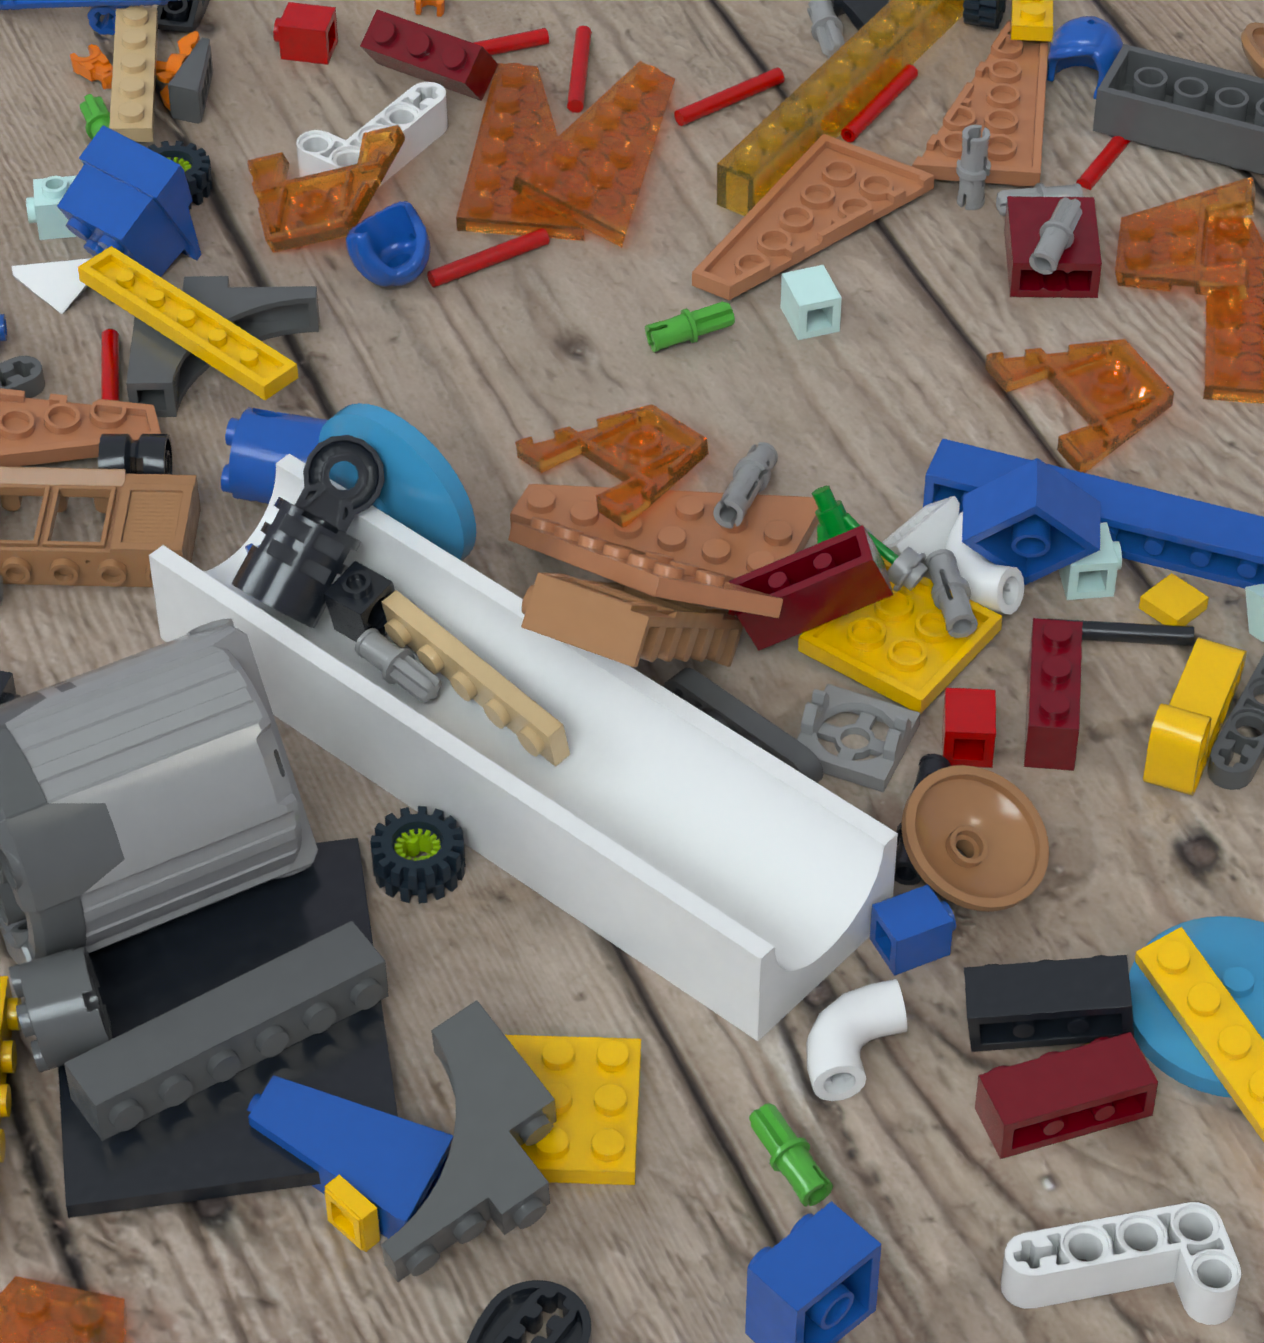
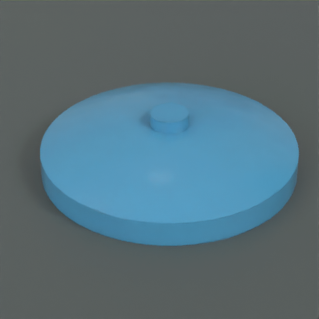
(418, 480)
(1237, 957)

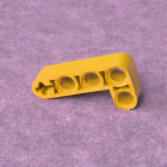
(1192, 721)

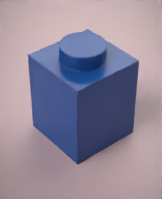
(912, 929)

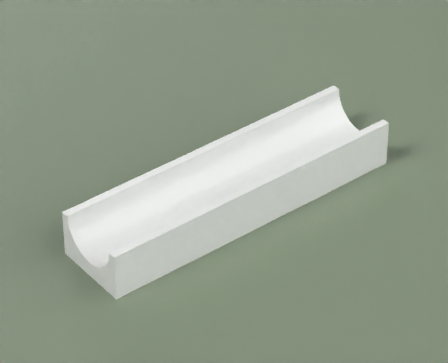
(649, 831)

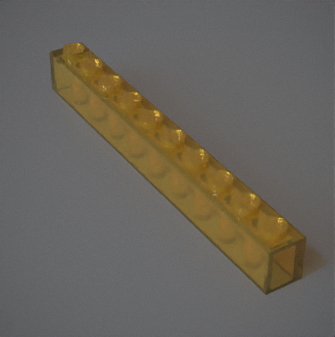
(831, 97)

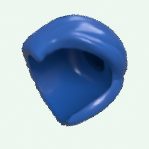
(1086, 43)
(390, 246)

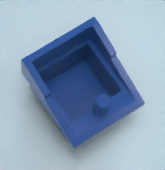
(131, 203)

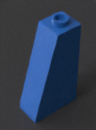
(376, 1152)

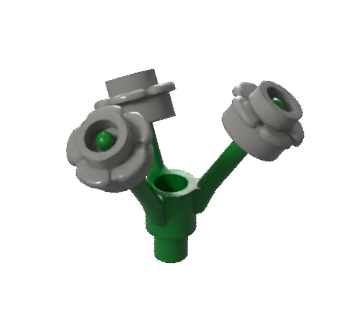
(834, 520)

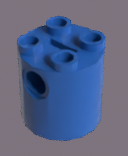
(258, 444)

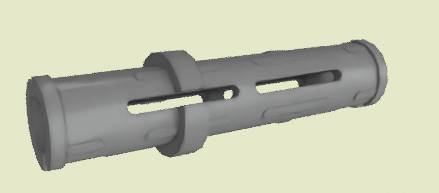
(749, 478)

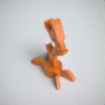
(99, 68)

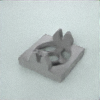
(870, 773)

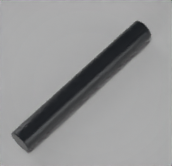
(1137, 632)

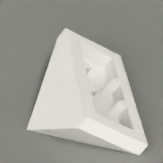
(53, 281)
(926, 529)

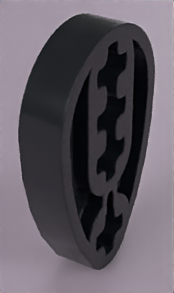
(521, 1310)

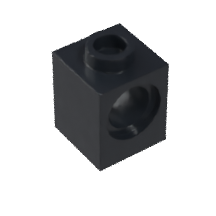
(356, 601)

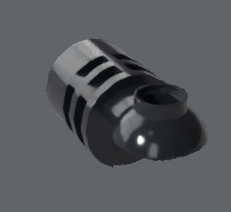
(310, 539)

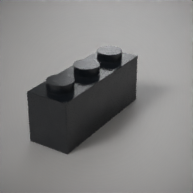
(1048, 1002)

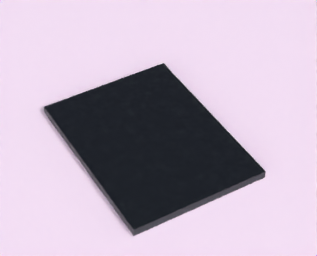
(206, 1141)

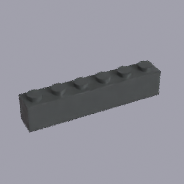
(226, 1030)

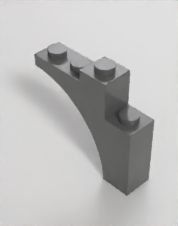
(164, 371)
(486, 1169)

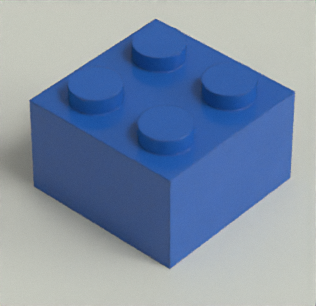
(1031, 521)
(813, 1281)

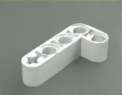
(418, 112)
(1045, 1268)

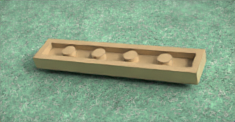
(134, 73)
(475, 679)

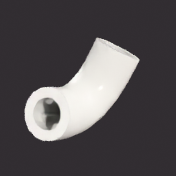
(990, 584)
(843, 1031)

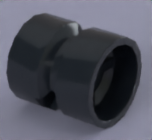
(121, 452)

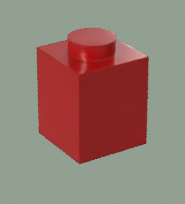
(307, 33)
(969, 726)

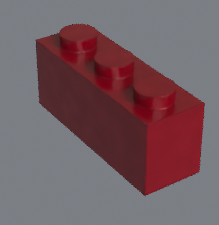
(429, 54)
(816, 586)
(1053, 694)
(1065, 1095)

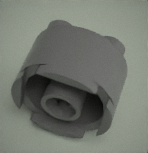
(60, 1006)

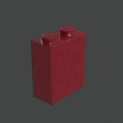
(1079, 265)

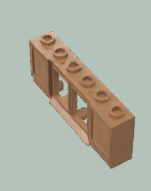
(139, 519)
(627, 622)

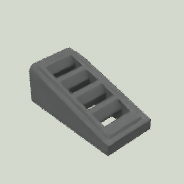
(191, 84)

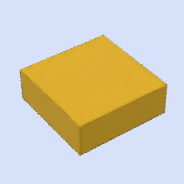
(1173, 601)
(352, 1213)

